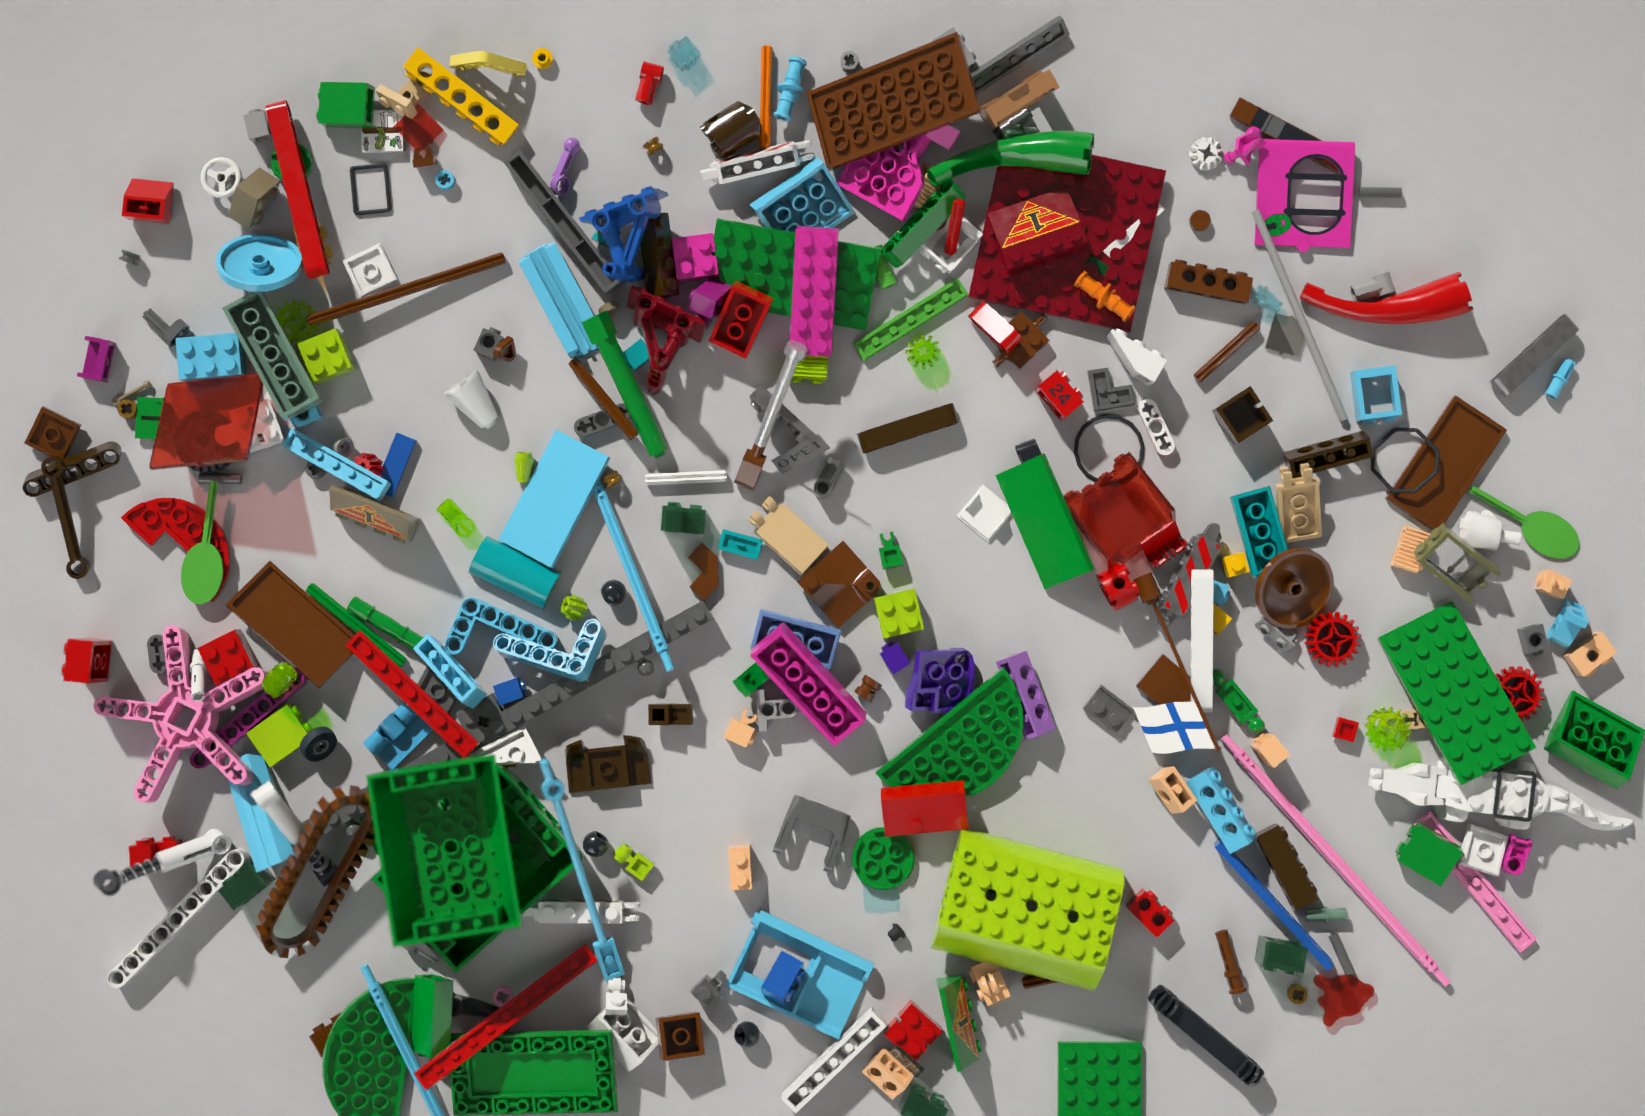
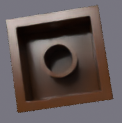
(679, 1036)

